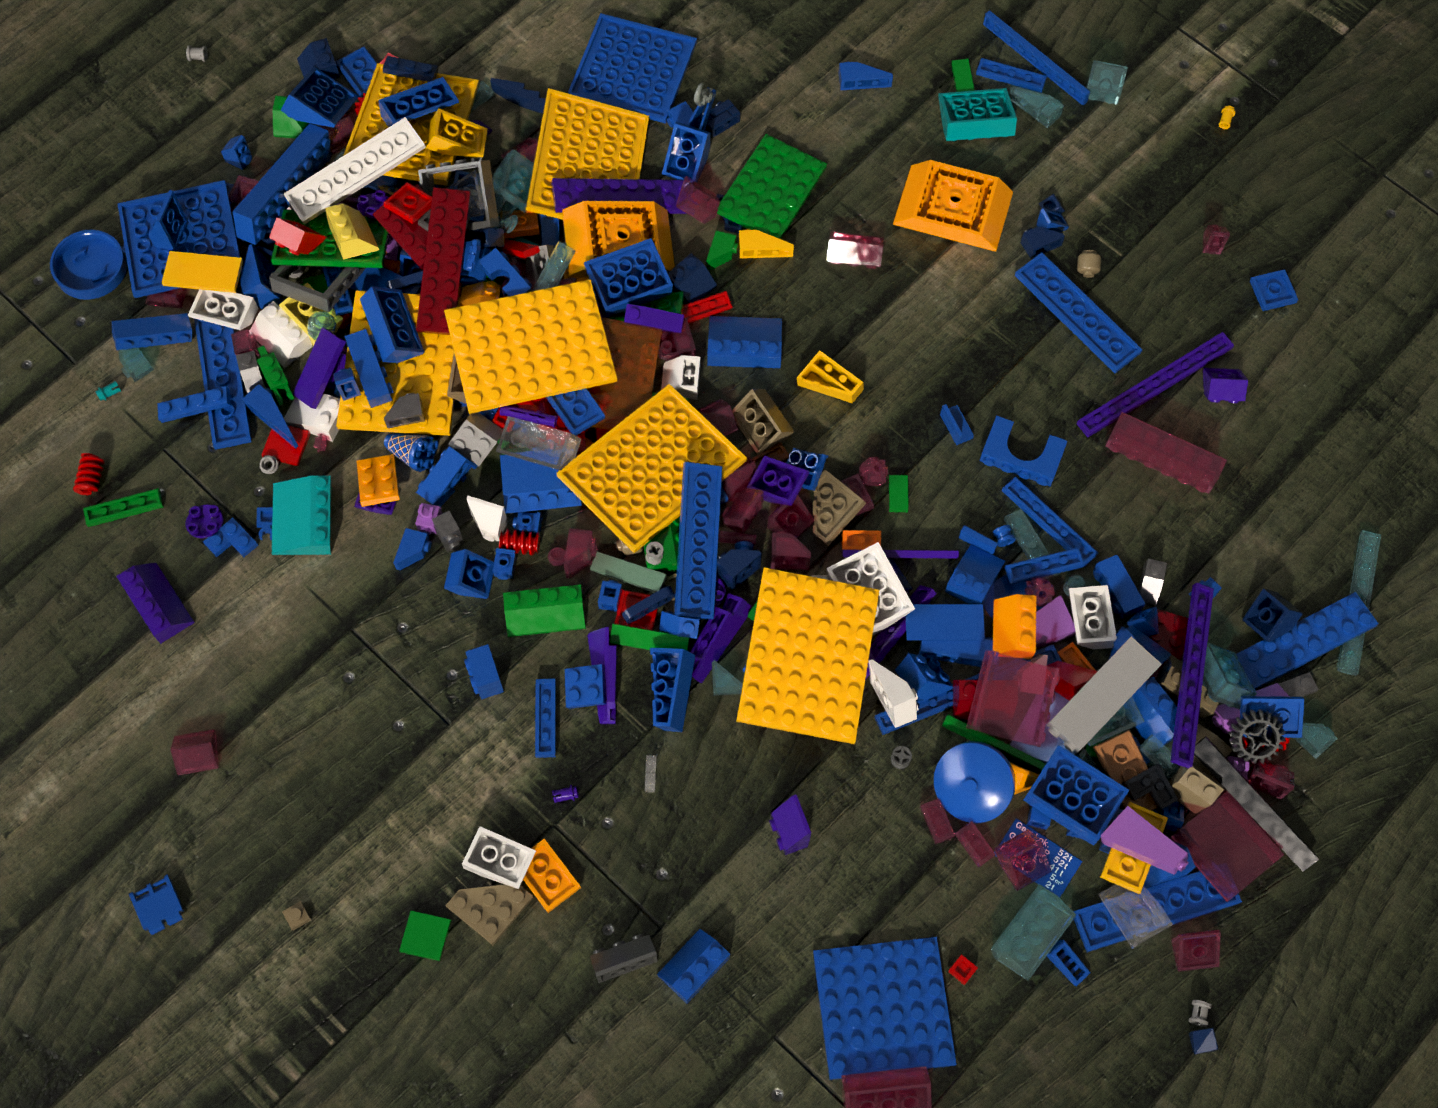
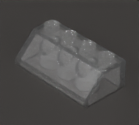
(538, 443)

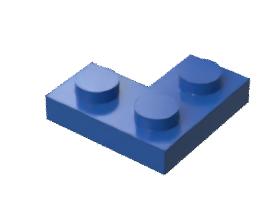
(231, 534)

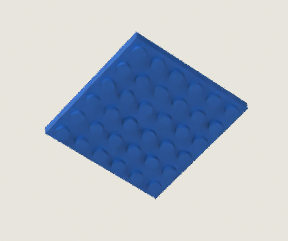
(633, 66)
(208, 232)
(883, 1007)

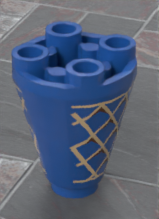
(412, 449)

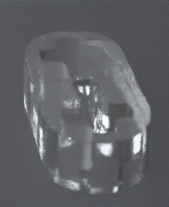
(650, 773)

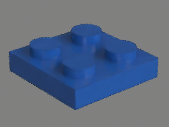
(1273, 290)
(585, 686)

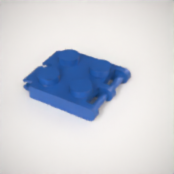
(157, 905)

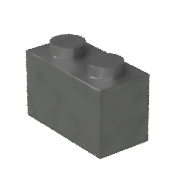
(448, 531)

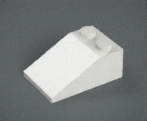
(318, 420)
(894, 694)
(498, 858)

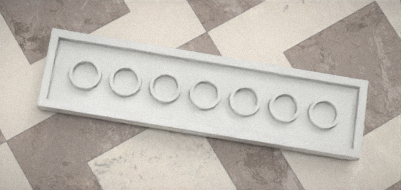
(354, 170)

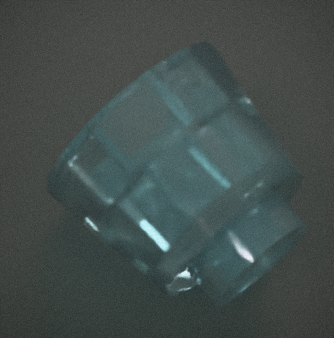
(1074, 582)

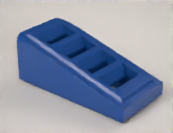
(1067, 951)

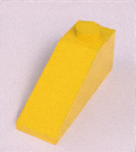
(761, 245)

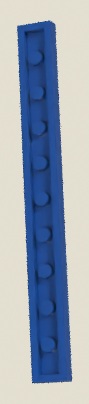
(945, 700)

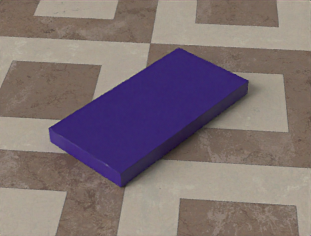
(319, 368)

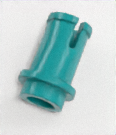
(107, 391)

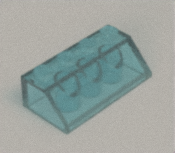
(1033, 932)

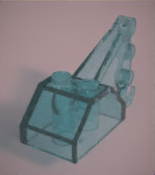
(512, 185)

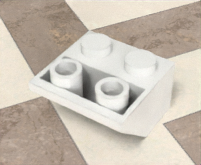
(682, 375)

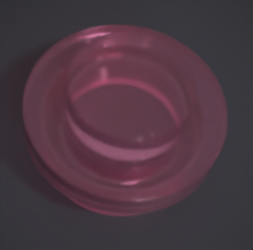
(320, 443)
(556, 556)

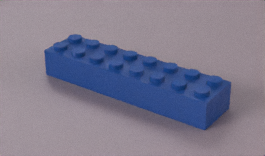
(267, 199)

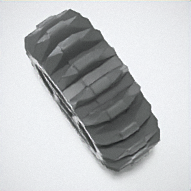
(1262, 721)

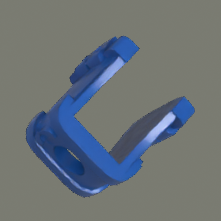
(471, 258)

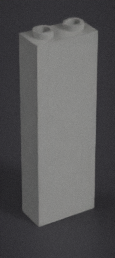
(1103, 695)

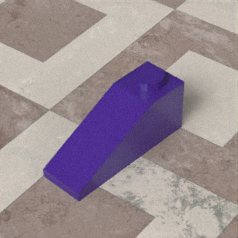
(654, 318)

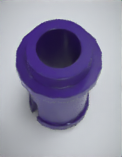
(566, 794)

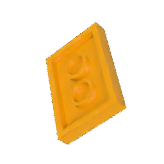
(377, 480)
(549, 877)

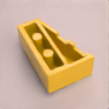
(830, 378)

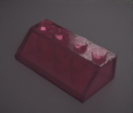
(888, 1089)

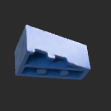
(444, 476)

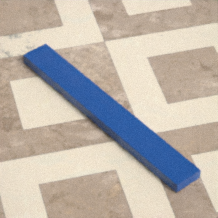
(1036, 58)

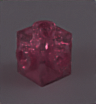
(873, 472)
(1038, 585)

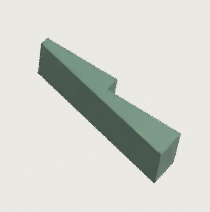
(628, 572)

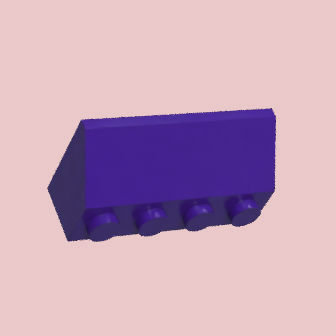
(155, 600)

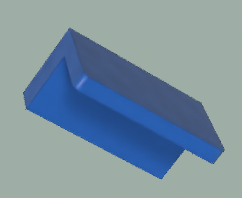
(956, 424)

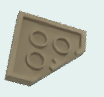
(833, 507)
(489, 908)

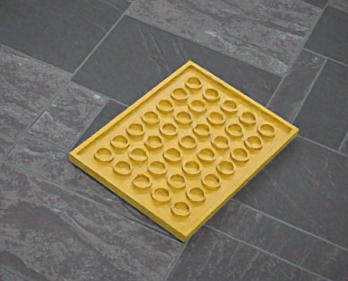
(370, 123)
(584, 142)
(530, 346)
(422, 374)
(637, 467)
(808, 656)

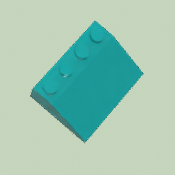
(977, 114)
(302, 516)

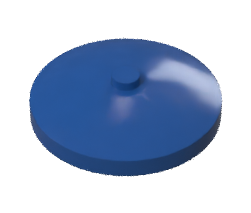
(974, 782)

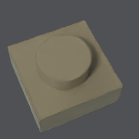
(296, 915)

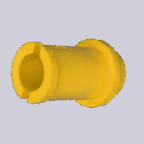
(1227, 114)

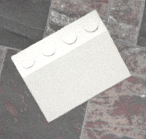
(873, 570)

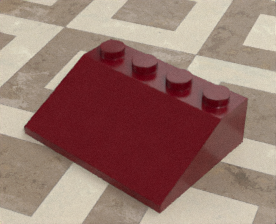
(409, 236)

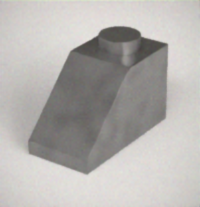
(250, 370)
(405, 411)
(1152, 581)

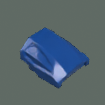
(808, 461)

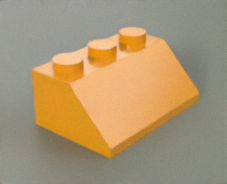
(1015, 626)

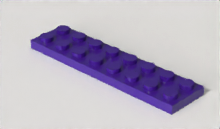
(573, 191)

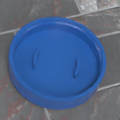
(88, 264)

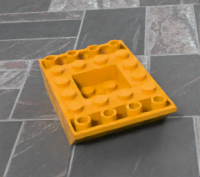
(972, 220)
(594, 228)

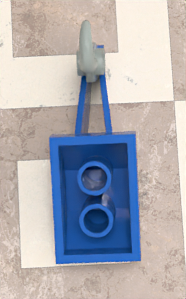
(690, 145)

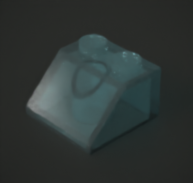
(1106, 81)

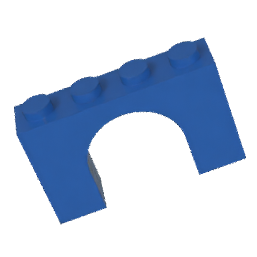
(1039, 470)

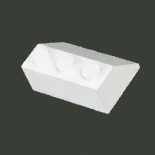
(224, 308)
(280, 335)
(1093, 616)

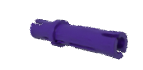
(529, 415)

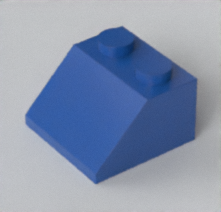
(469, 574)

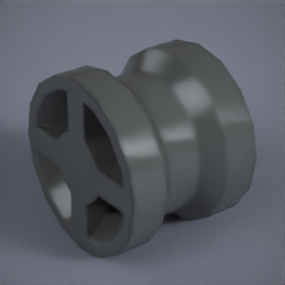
(902, 753)

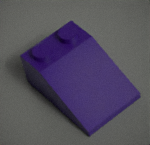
(778, 481)
(790, 826)

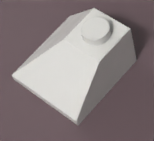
(488, 517)

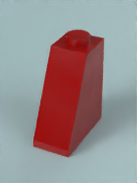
(1071, 678)

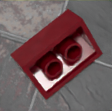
(963, 697)

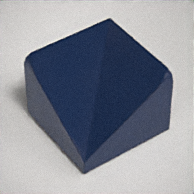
(1203, 1041)

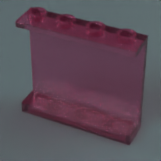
(1013, 698)
(1228, 846)

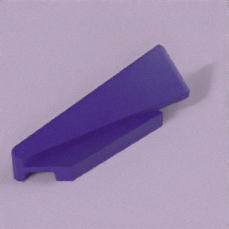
(718, 634)
(604, 654)

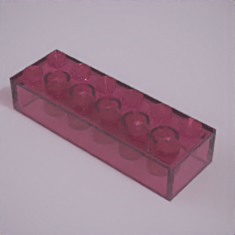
(1165, 453)

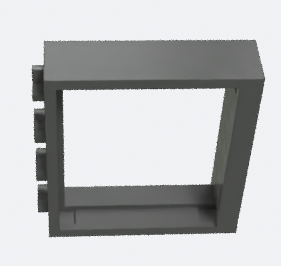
(427, 184)
(323, 301)

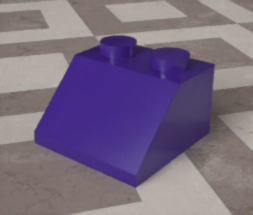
(1224, 385)

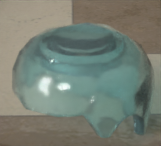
(319, 320)

